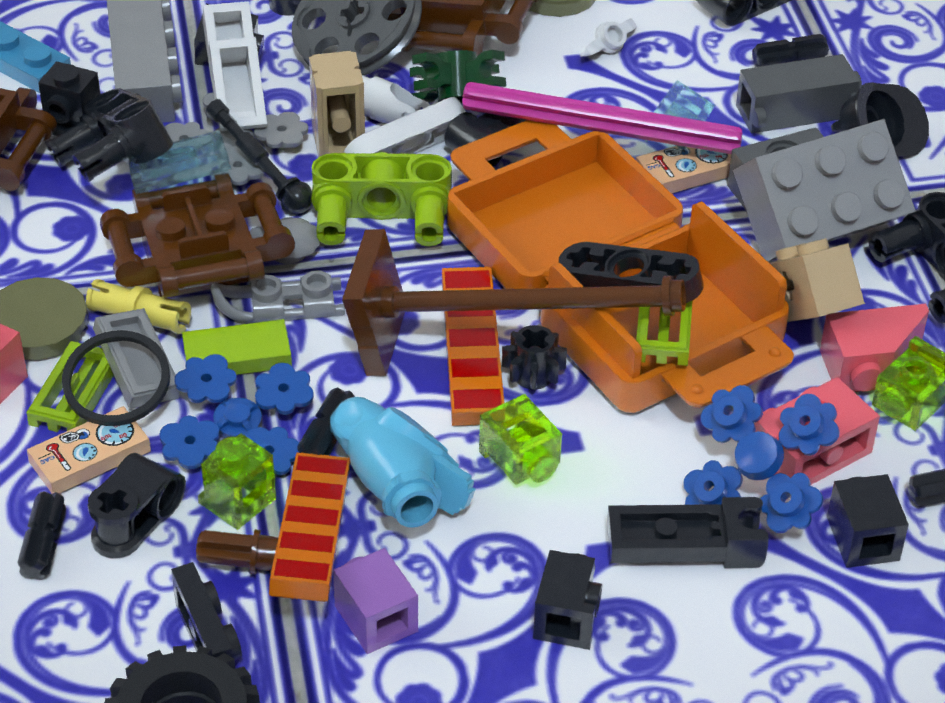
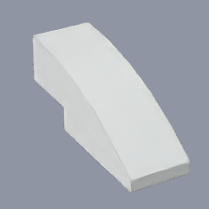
(234, 62)

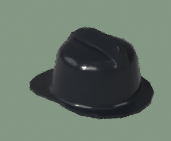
(900, 109)

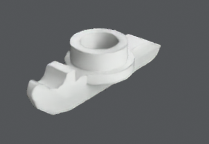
(609, 37)

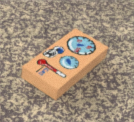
(685, 168)
(86, 452)

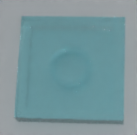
(183, 162)

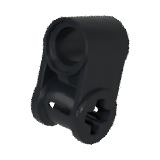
(133, 504)

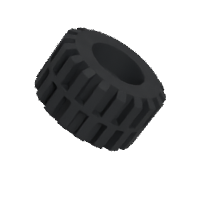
(184, 679)

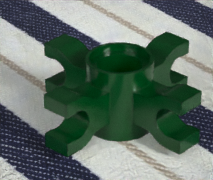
(450, 71)

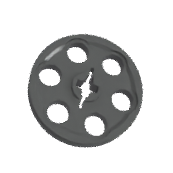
(364, 28)

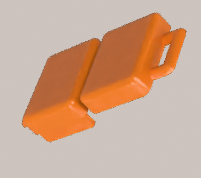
(600, 194)

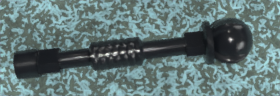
(292, 193)

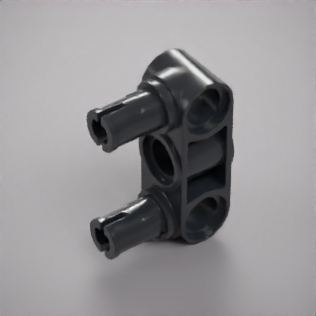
(112, 130)
(924, 234)

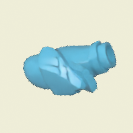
(400, 462)

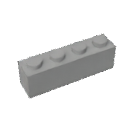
(145, 52)

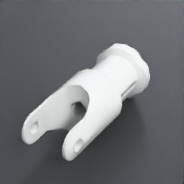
(388, 101)

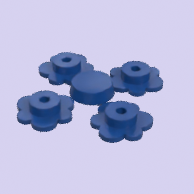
(210, 380)
(762, 455)

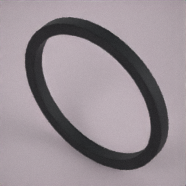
(122, 419)

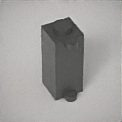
(795, 92)

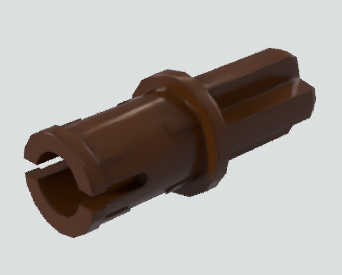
(237, 550)

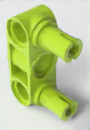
(381, 189)

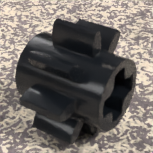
(534, 357)

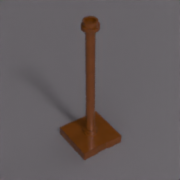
(378, 303)

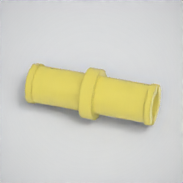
(117, 299)

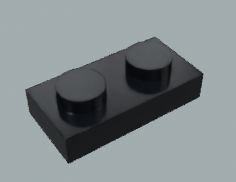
(199, 611)

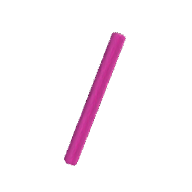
(601, 118)

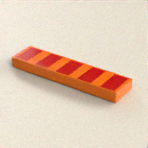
(472, 350)
(310, 528)

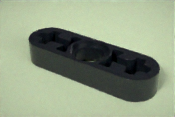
(603, 263)

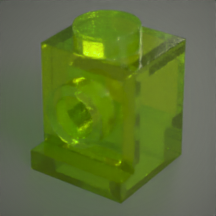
(912, 384)
(526, 450)
(235, 465)

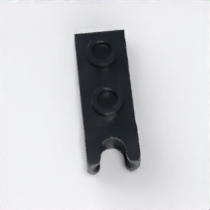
(689, 533)

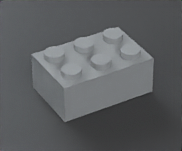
(824, 188)

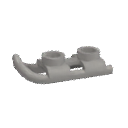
(269, 293)

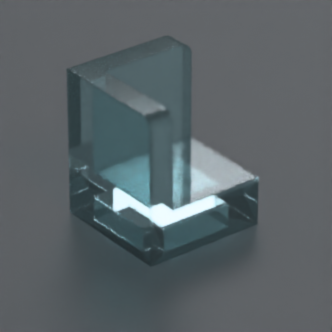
(685, 103)

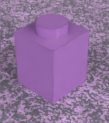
(375, 600)

